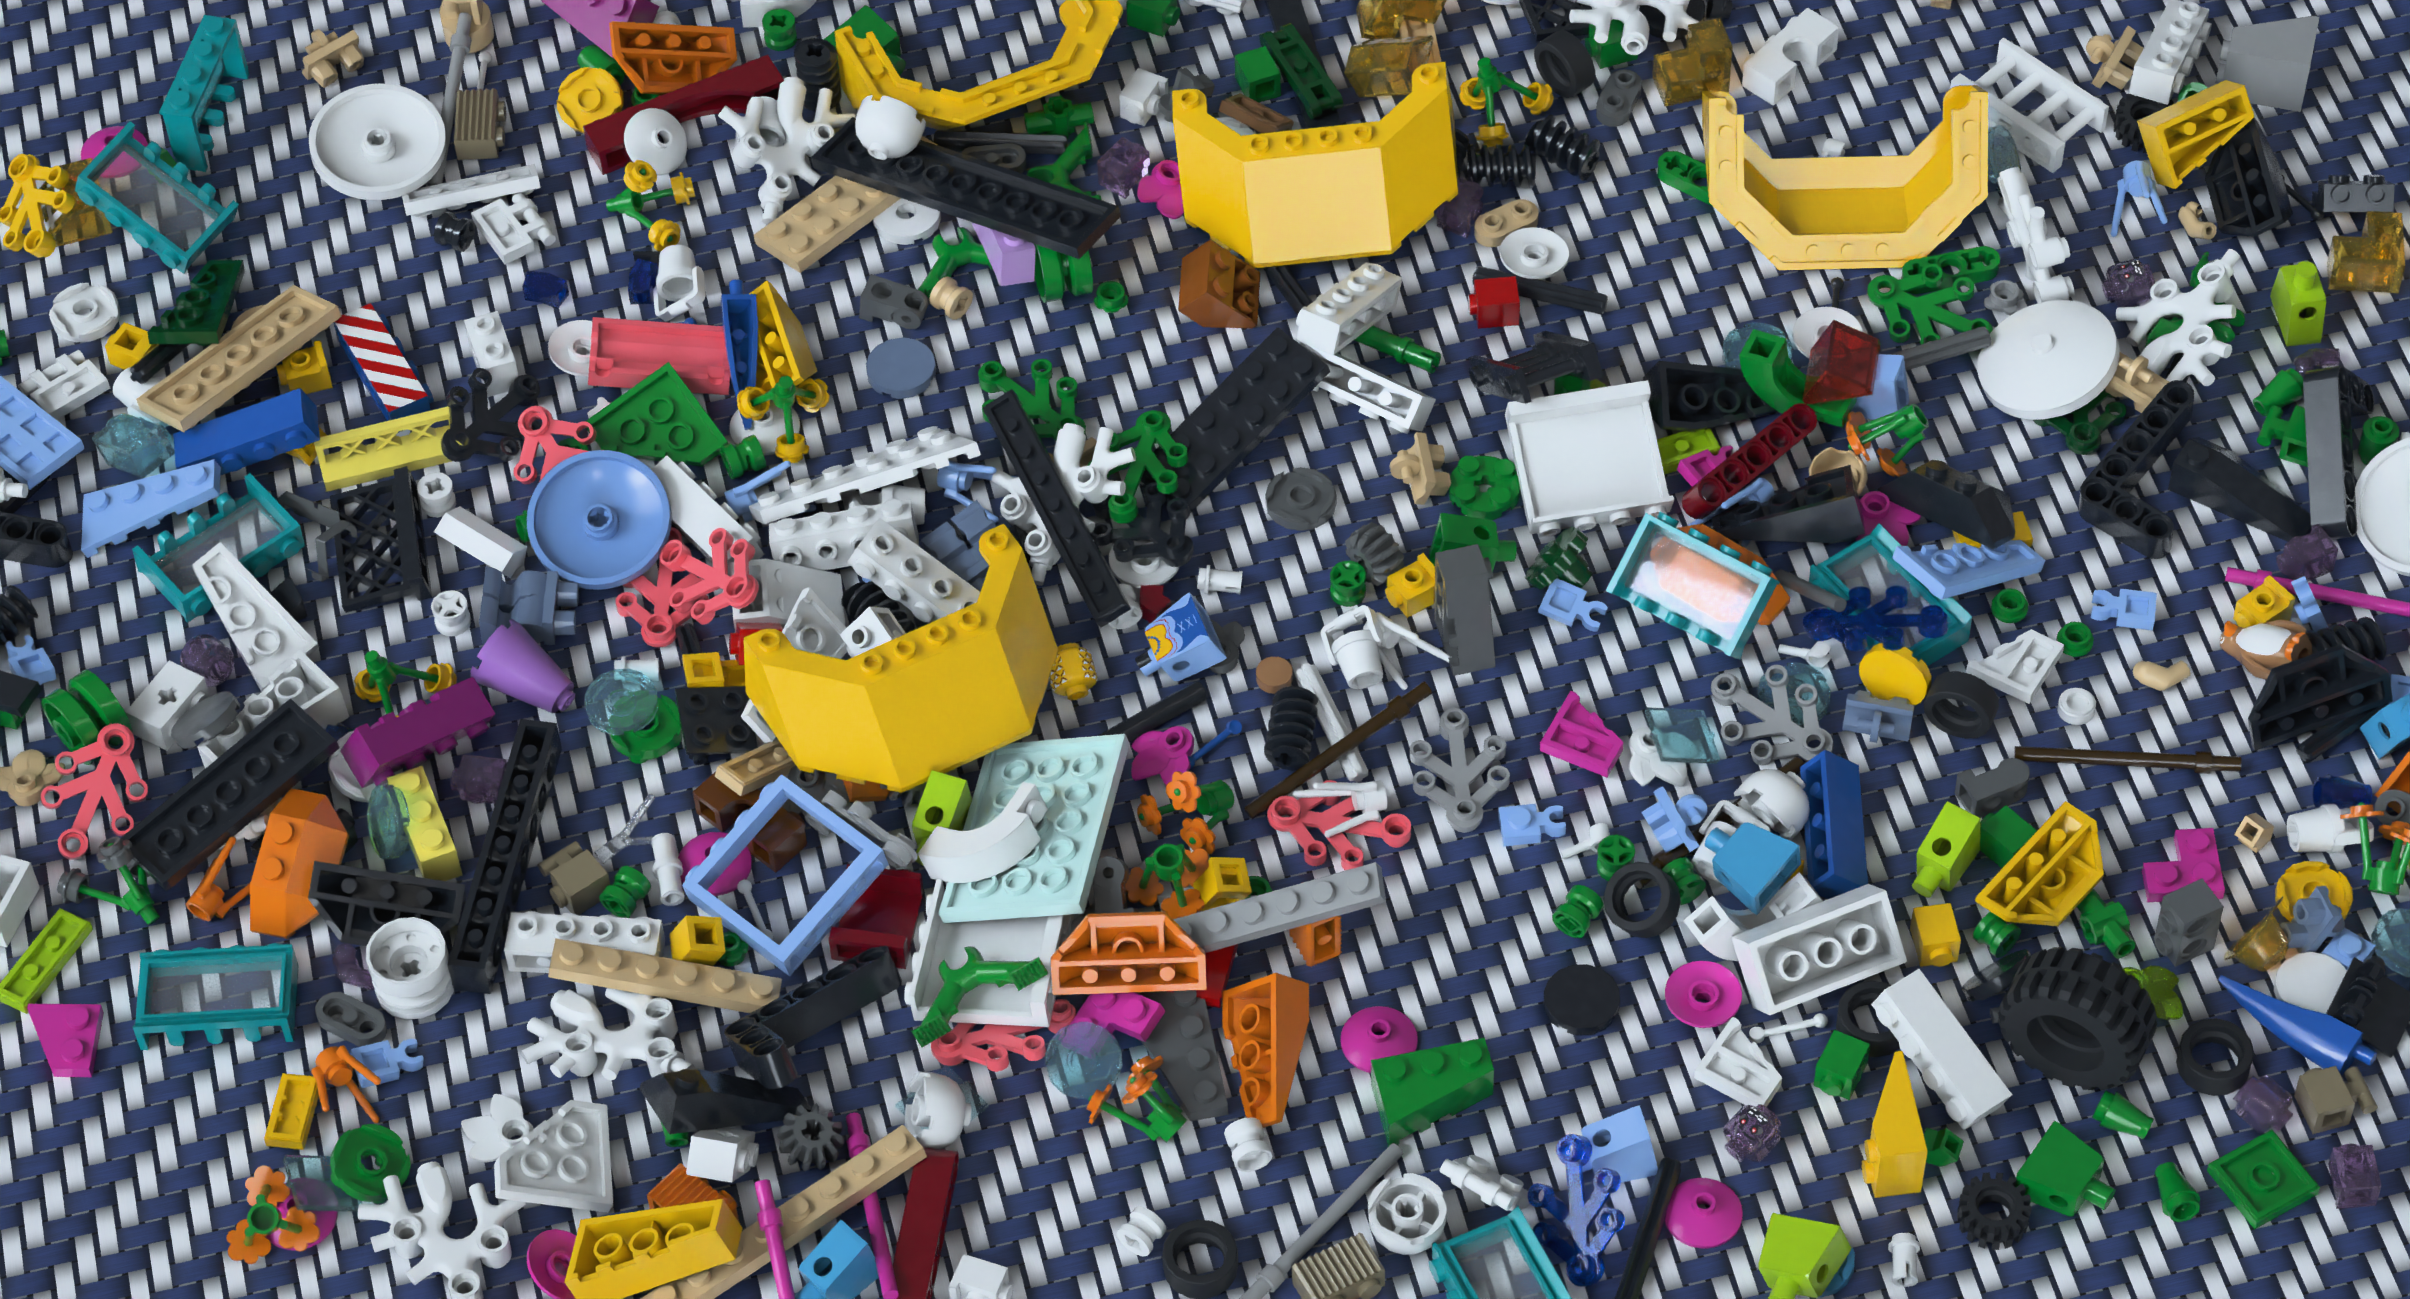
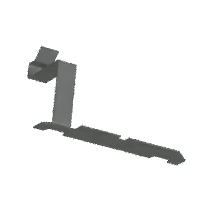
(324, 516)

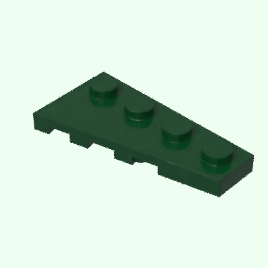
(204, 308)

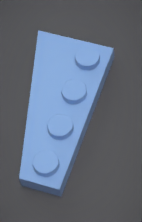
(145, 502)
(1968, 567)

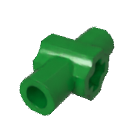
(1059, 117)
(2106, 924)

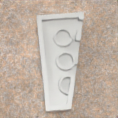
(252, 616)

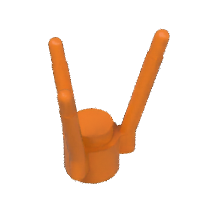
(207, 898)
(336, 1068)

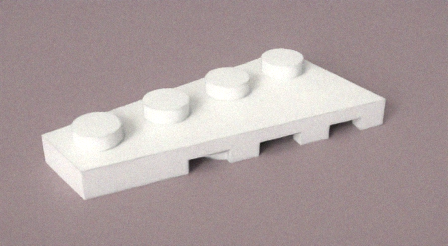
(810, 629)

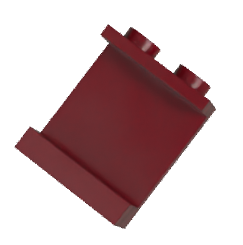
(881, 917)

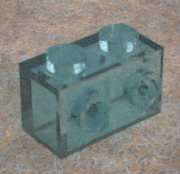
(134, 444)

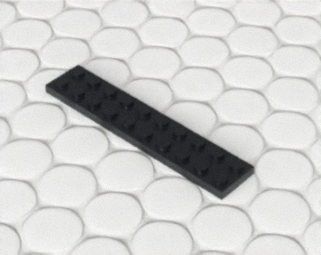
(974, 192)

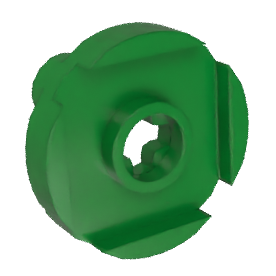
(1484, 470)
(656, 741)
(358, 1144)

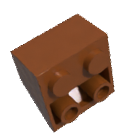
(1218, 288)

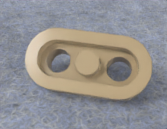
(1506, 219)

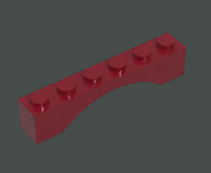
(706, 97)

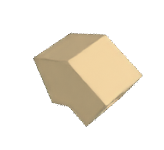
(2257, 824)

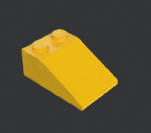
(1897, 1142)

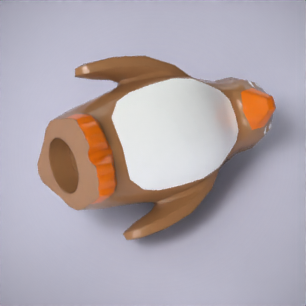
(2265, 645)

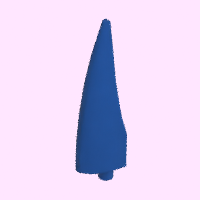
(741, 338)
(2309, 1032)

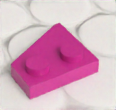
(1582, 738)
(68, 1036)

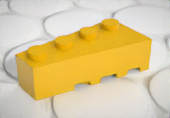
(650, 1248)

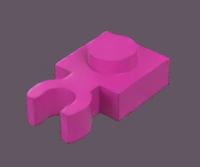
(1700, 464)

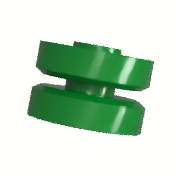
(1057, 269)
(84, 712)

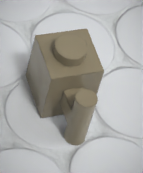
(575, 878)
(2328, 1100)

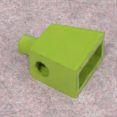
(2296, 292)
(943, 805)
(1947, 850)
(1801, 1256)

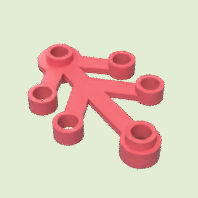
(543, 435)
(738, 589)
(659, 597)
(97, 785)
(1302, 816)
(961, 1044)

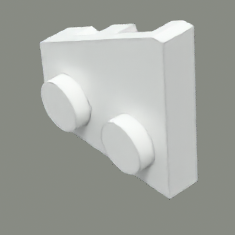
(2020, 665)
(1738, 1068)

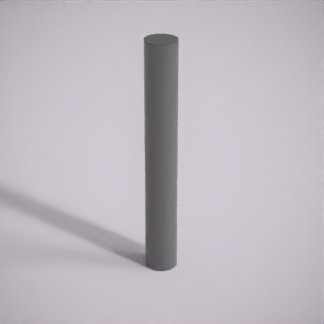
(1811, 591)

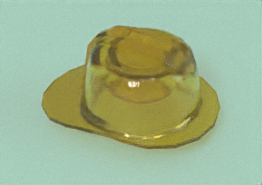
(2262, 944)

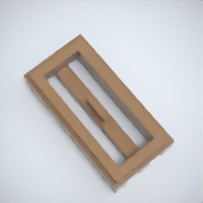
(1255, 114)

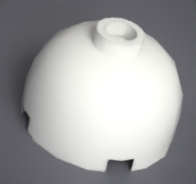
(888, 127)
(1776, 800)
(936, 1105)
(1407, 1213)

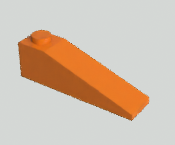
(1267, 1034)

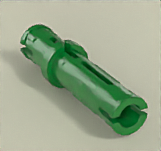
(1402, 349)

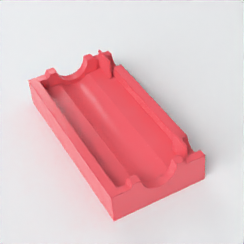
(631, 350)

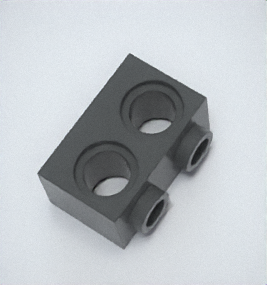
(2188, 922)

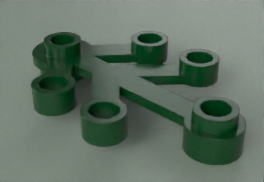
(2084, 436)

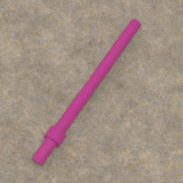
(2323, 592)
(856, 1143)
(771, 1221)

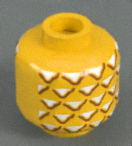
(1073, 672)

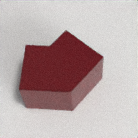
(1153, 602)

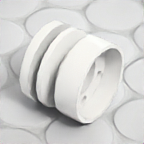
(409, 968)

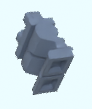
(953, 552)
(531, 602)

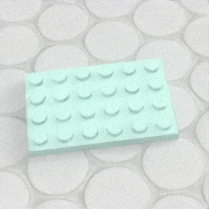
(1079, 788)

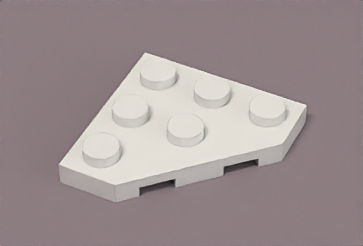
(561, 1161)

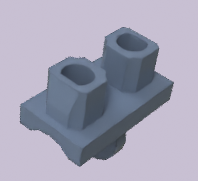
(1878, 716)
(2313, 921)

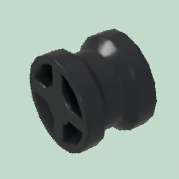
(454, 231)

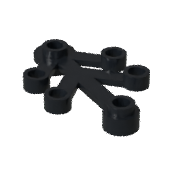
(486, 420)
(1172, 548)

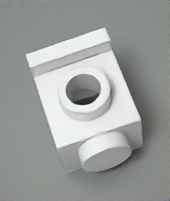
(1141, 96)
(980, 1280)

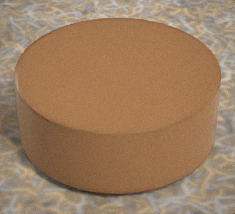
(1274, 674)

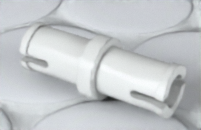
(667, 869)

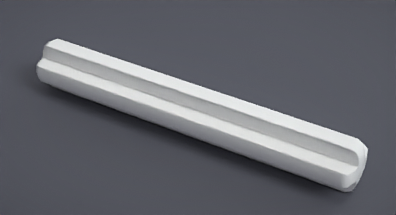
(1331, 721)

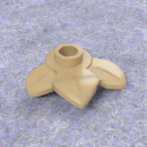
(28, 777)

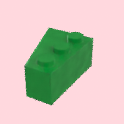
(1430, 1084)

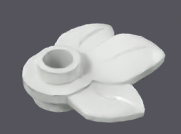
(1646, 762)
(494, 1132)

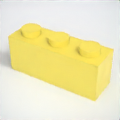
(427, 829)

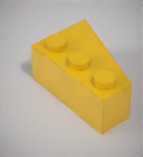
(2192, 129)

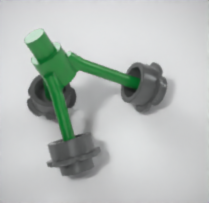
(114, 854)

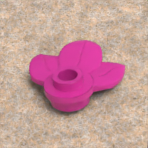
(1163, 188)
(1888, 514)
(1159, 756)

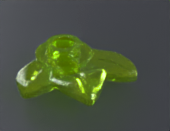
(2159, 985)

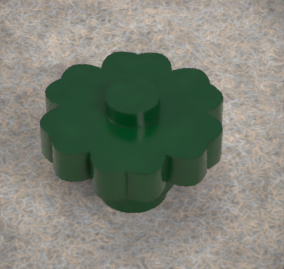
(1561, 561)

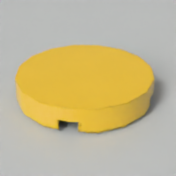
(588, 96)
(1895, 674)
(2303, 878)

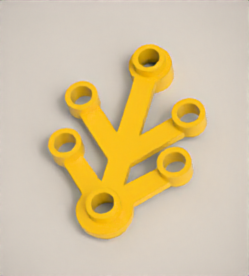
(24, 173)

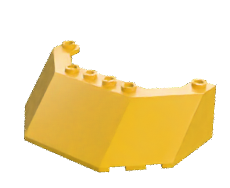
(868, 71)
(1322, 187)
(1850, 207)
(920, 698)

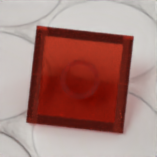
(1841, 365)

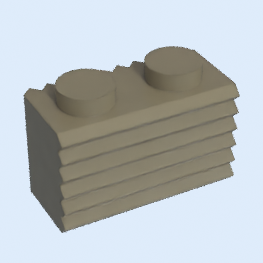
(478, 124)
(1340, 1272)

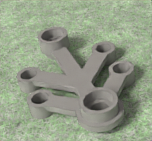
(1775, 721)
(1459, 775)
(897, 849)

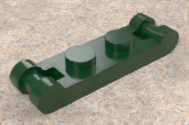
(1302, 70)

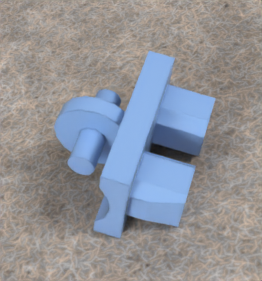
(1672, 821)

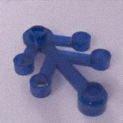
(1827, 624)
(1580, 1214)

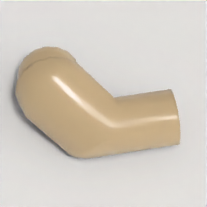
(2194, 227)
(2159, 676)

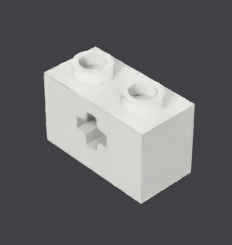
(492, 351)
(164, 702)
(722, 1153)

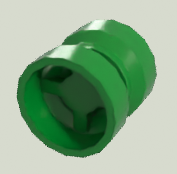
(743, 457)
(624, 893)
(1580, 907)

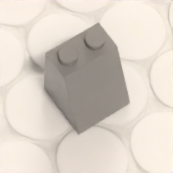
(2271, 60)

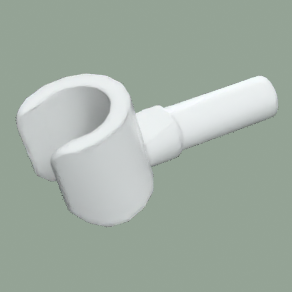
(1832, 148)
(1816, 656)
(1596, 833)

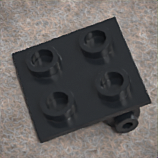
(714, 722)
(2372, 1004)

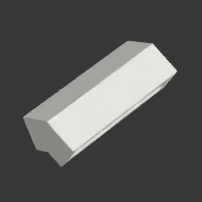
(482, 540)

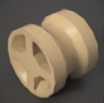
(951, 298)

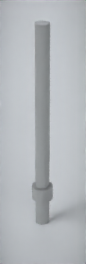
(459, 47)
(1273, 1275)

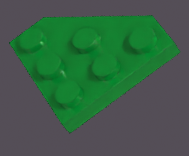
(659, 421)

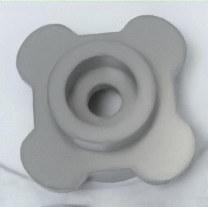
(2004, 297)

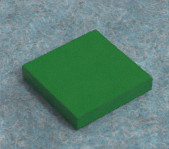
(2263, 1179)

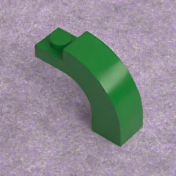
(1780, 382)

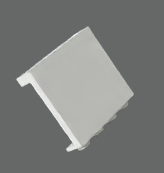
(1587, 458)
(996, 941)

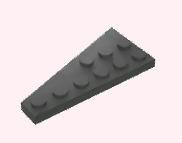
(1188, 1054)

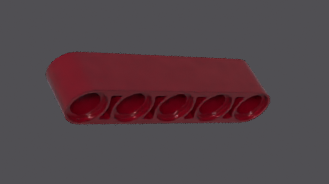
(1760, 450)
(925, 1223)

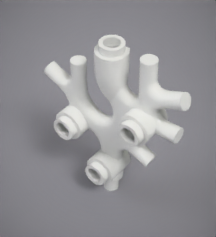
(1636, 27)
(789, 159)
(2029, 230)
(2193, 336)
(1082, 482)
(645, 1039)
(424, 1231)

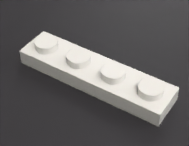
(480, 188)

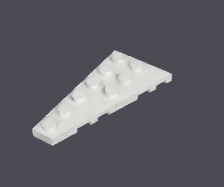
(870, 471)

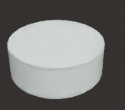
(2076, 706)

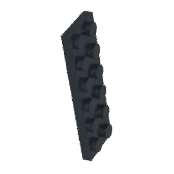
(1240, 415)
(229, 794)

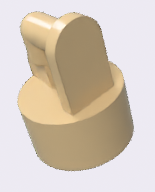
(481, 25)

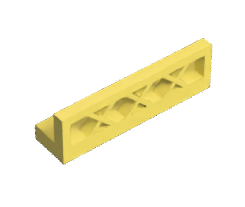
(378, 460)

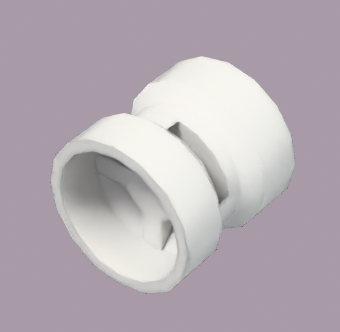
(1247, 1141)

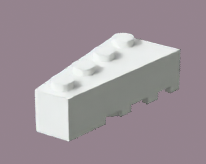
(299, 681)

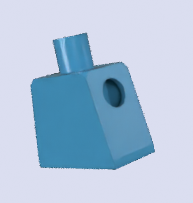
(2397, 719)
(1752, 863)
(838, 1266)

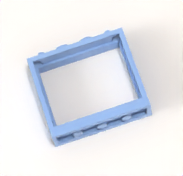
(825, 912)

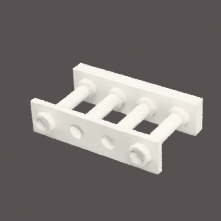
(2029, 137)

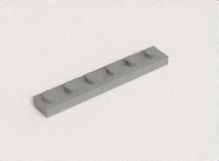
(1286, 908)

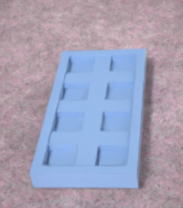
(31, 439)

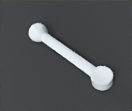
(484, 57)
(744, 887)
(1757, 1034)

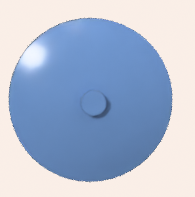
(599, 519)

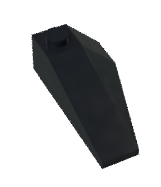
(1700, 396)
(2236, 489)
(1817, 512)
(714, 1100)

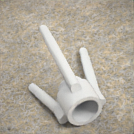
(1391, 636)
(1366, 796)

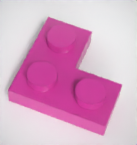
(2196, 860)
(1122, 1012)

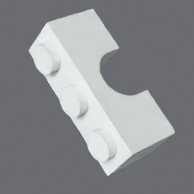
(1771, 69)

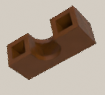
(774, 844)

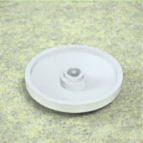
(377, 141)
(2048, 359)
(2385, 507)

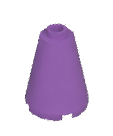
(523, 670)

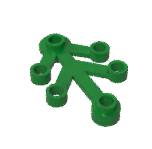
(1924, 306)
(994, 379)
(1150, 429)

